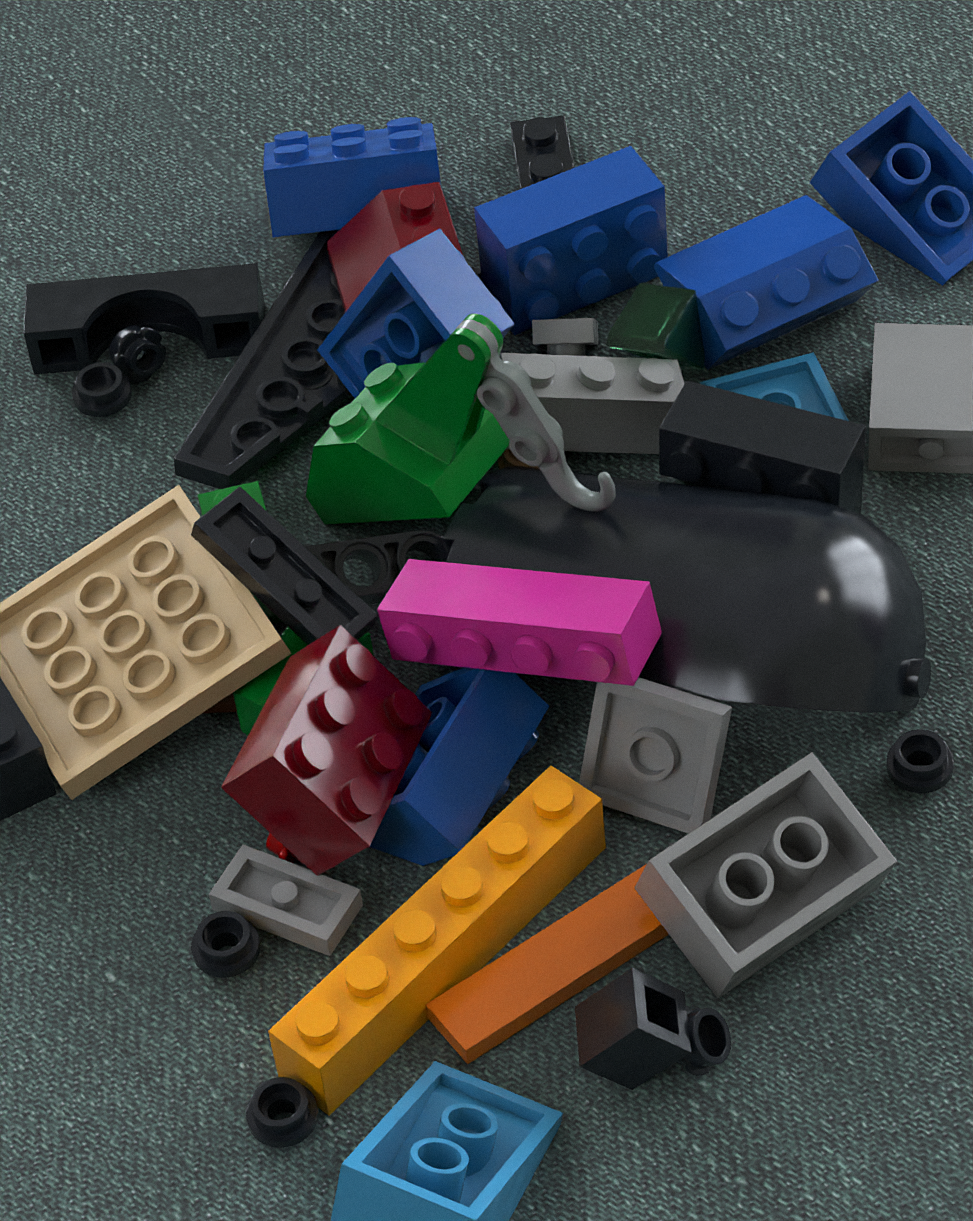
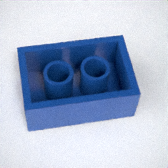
(331, 178)
(572, 238)

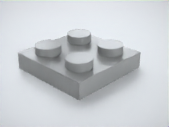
(655, 752)

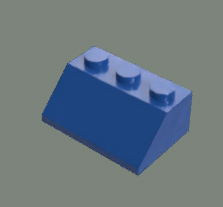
(769, 276)
(461, 762)

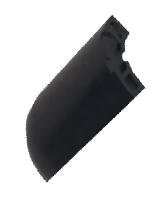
(748, 587)

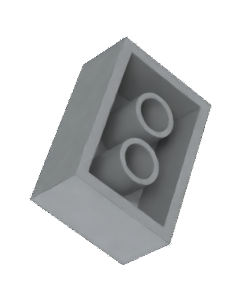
(764, 874)

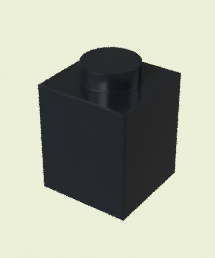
(632, 1029)

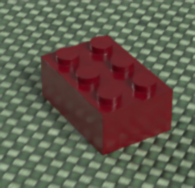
(328, 751)

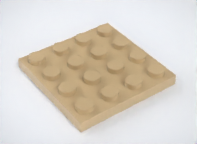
(129, 642)

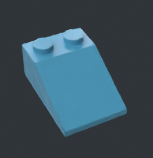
(446, 1153)

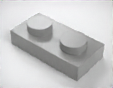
(565, 335)
(287, 899)

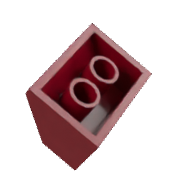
(383, 227)

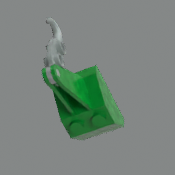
(433, 431)

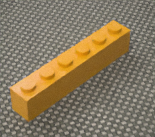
(439, 938)

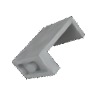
(922, 398)

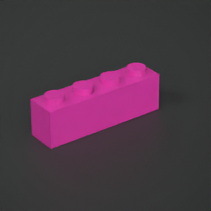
(521, 621)

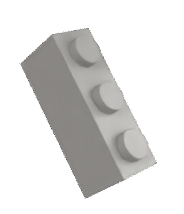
(604, 400)

